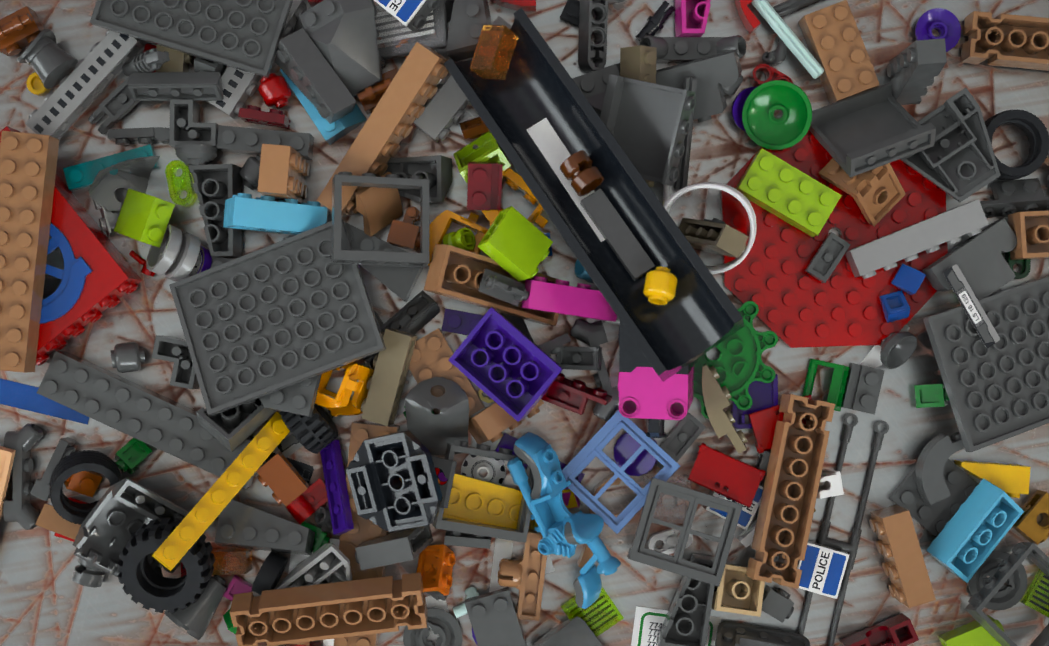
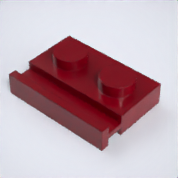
(272, 118)
(484, 186)

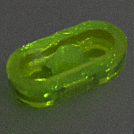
(180, 183)

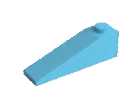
(335, 130)

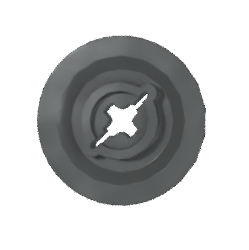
(1008, 594)
(440, 623)

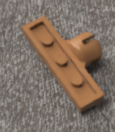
(527, 576)

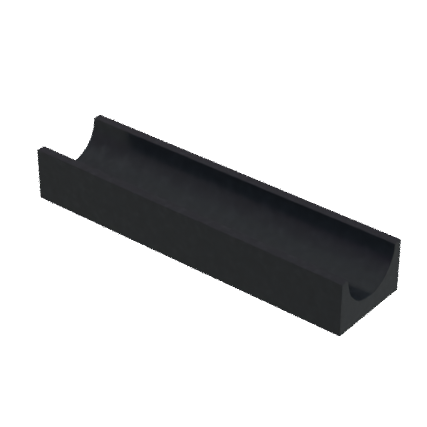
(541, 89)

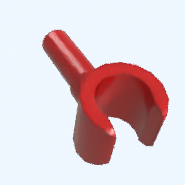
(141, 261)

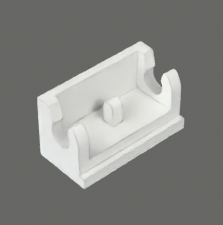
(830, 484)

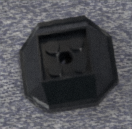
(377, 485)

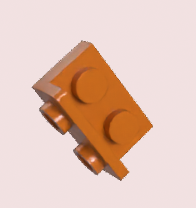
(436, 568)

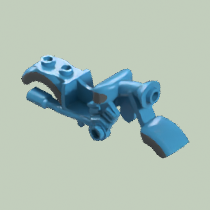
(557, 525)

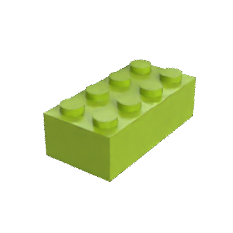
(788, 193)

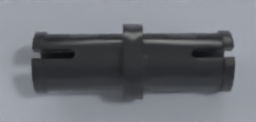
(656, 21)

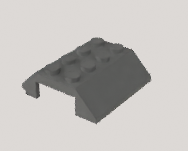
(115, 520)

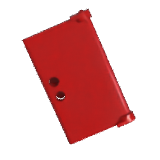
(764, 424)
(729, 473)

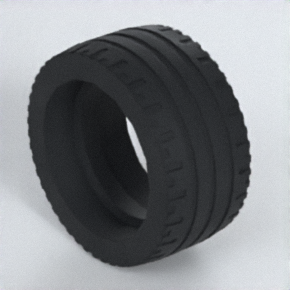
(1036, 135)
(70, 465)

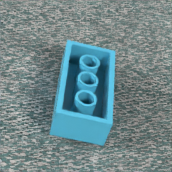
(272, 216)
(975, 530)

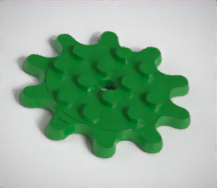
(739, 361)

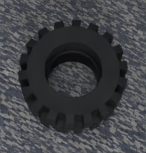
(312, 431)

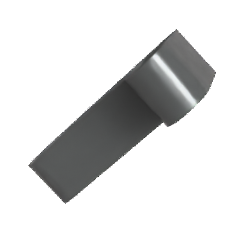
(599, 28)

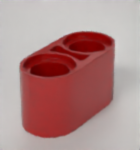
(770, 72)

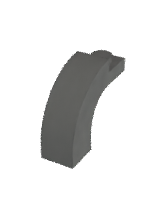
(931, 464)

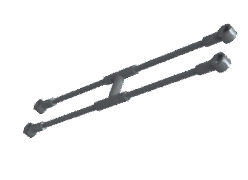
(852, 547)

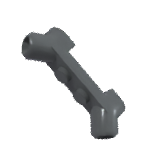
(692, 48)
(593, 336)
(19, 507)

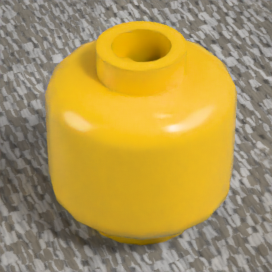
(660, 286)

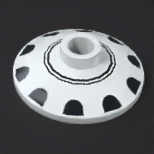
(495, 468)

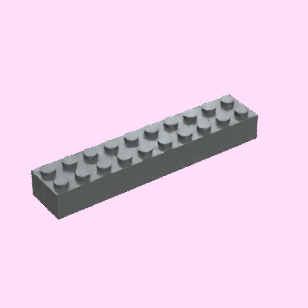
(136, 412)

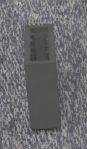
(393, 548)

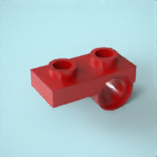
(308, 501)

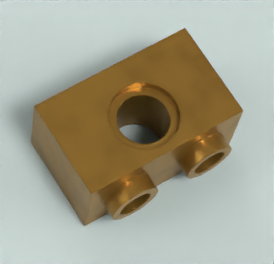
(1027, 522)

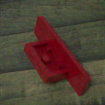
(574, 394)

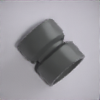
(88, 574)

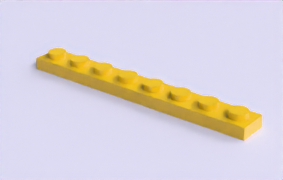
(221, 493)

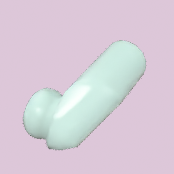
(461, 610)

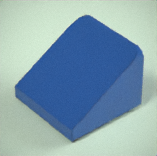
(908, 279)
(895, 306)

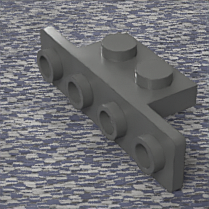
(1015, 197)

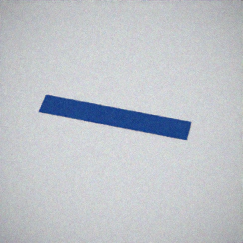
(26, 398)

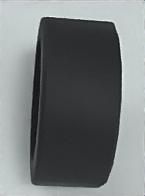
(270, 572)

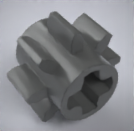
(323, 518)

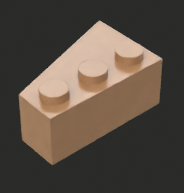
(492, 421)

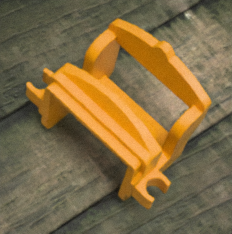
(516, 182)
(442, 224)
(340, 403)

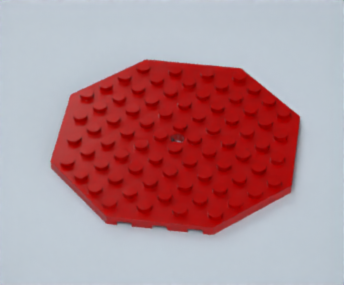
(846, 306)

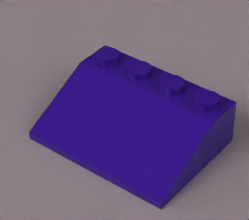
(506, 364)

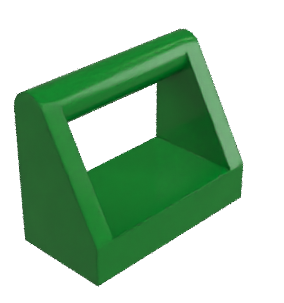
(838, 381)

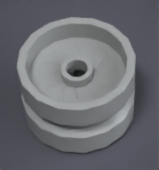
(175, 256)

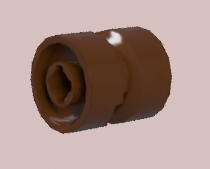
(580, 170)

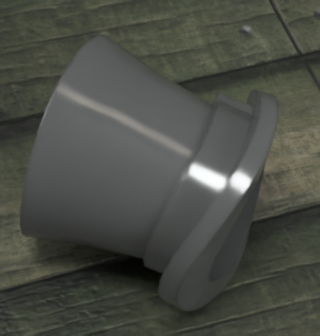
(48, 59)

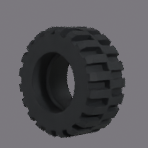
(150, 587)

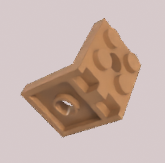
(866, 188)

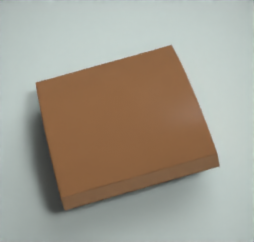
(378, 207)

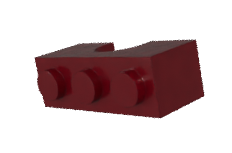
(891, 632)

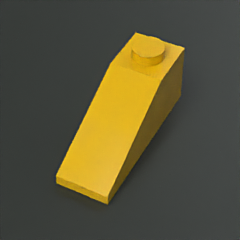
(1010, 478)

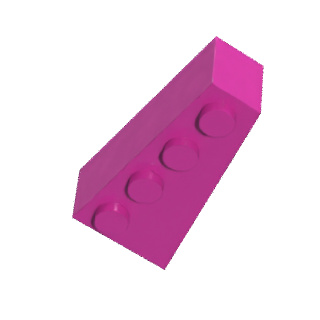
(691, 17)
(567, 299)

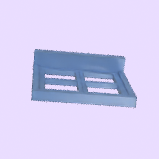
(594, 449)

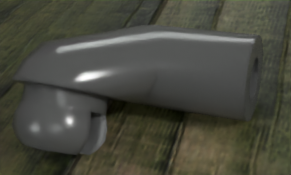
(776, 56)

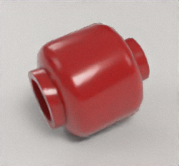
(275, 91)

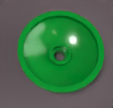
(772, 131)

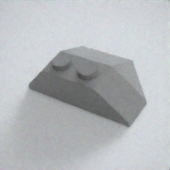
(321, 567)

